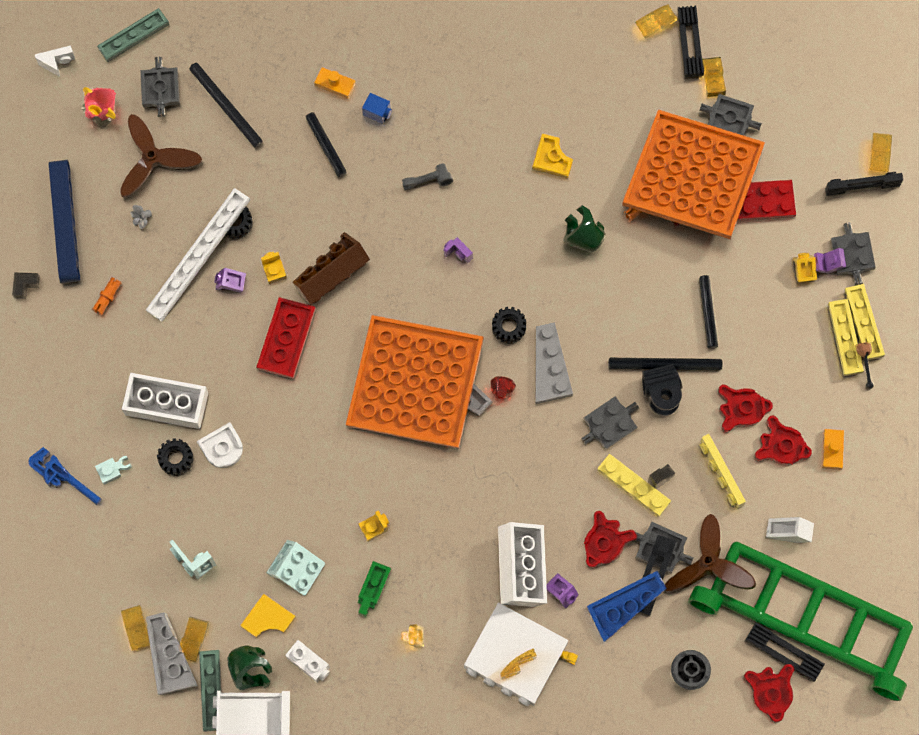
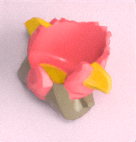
(99, 105)

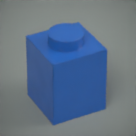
(376, 108)

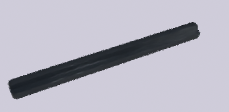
(226, 105)
(678, 363)

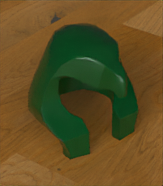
(587, 235)
(243, 659)

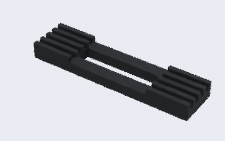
(688, 17)
(840, 186)
(664, 548)
(810, 666)

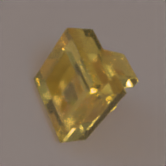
(414, 636)

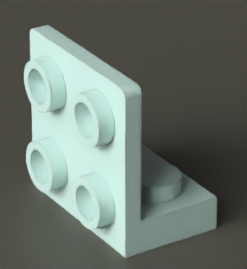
(201, 565)
(296, 567)

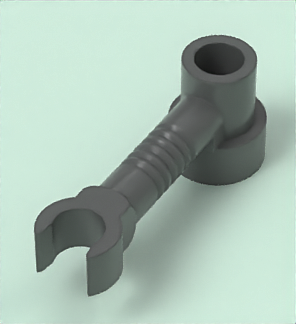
(441, 174)

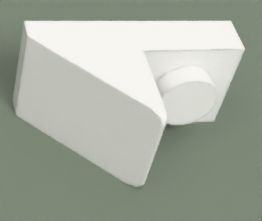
(50, 59)

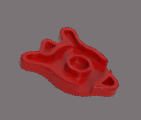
(743, 407)
(782, 445)
(605, 541)
(772, 691)

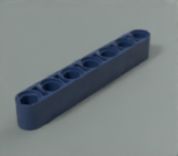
(64, 221)

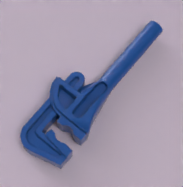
(55, 472)

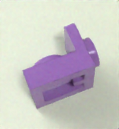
(460, 249)
(830, 261)
(230, 280)
(562, 590)

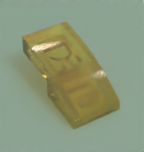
(656, 20)
(714, 76)
(880, 152)
(135, 627)
(193, 638)
(513, 667)

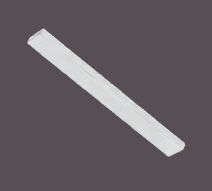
(198, 254)

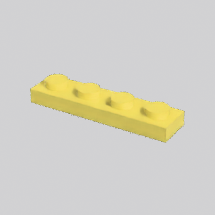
(864, 319)
(845, 337)
(725, 478)
(634, 485)

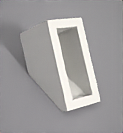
(790, 529)

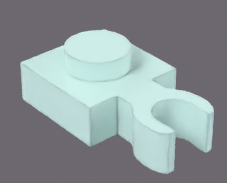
(110, 469)

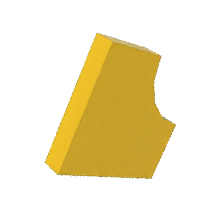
(550, 157)
(267, 616)

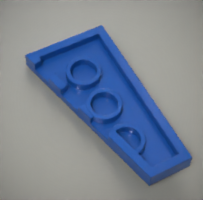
(621, 606)

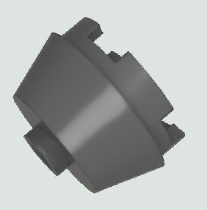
(691, 669)

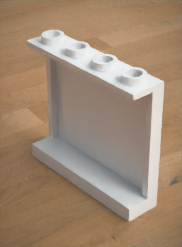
(506, 638)
(252, 713)

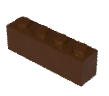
(331, 269)

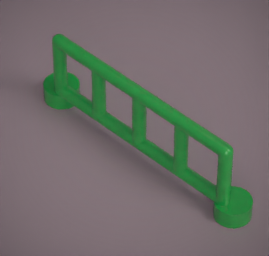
(885, 682)

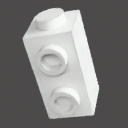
(308, 661)

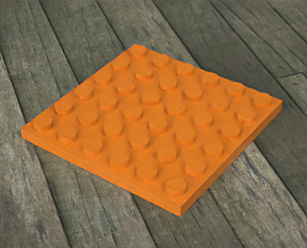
(693, 174)
(415, 381)

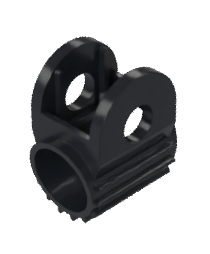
(662, 382)

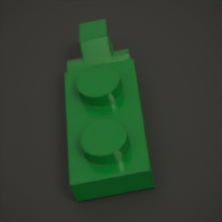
(373, 587)

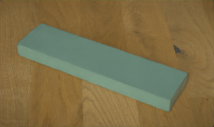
(133, 35)
(210, 683)

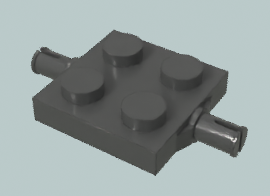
(160, 87)
(731, 115)
(857, 253)
(610, 423)
(648, 540)

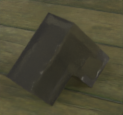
(22, 282)
(661, 476)

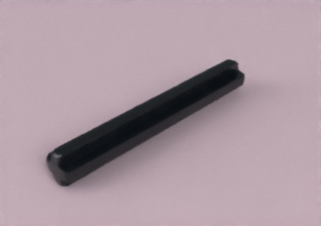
(326, 144)
(708, 311)

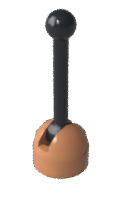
(864, 351)

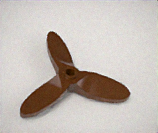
(152, 157)
(711, 563)

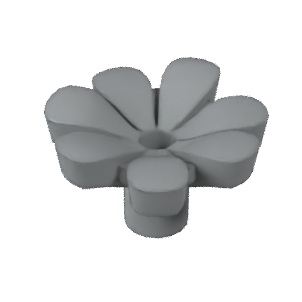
(140, 216)

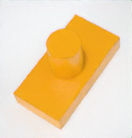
(335, 82)
(833, 449)

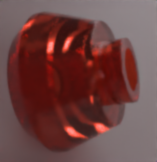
(502, 387)

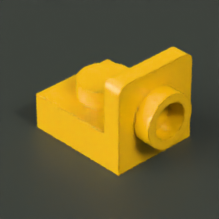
(273, 267)
(805, 267)
(374, 526)

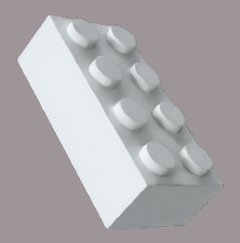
(165, 400)
(522, 564)

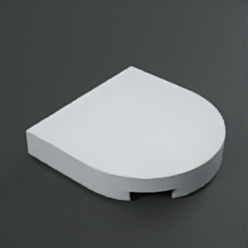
(222, 447)

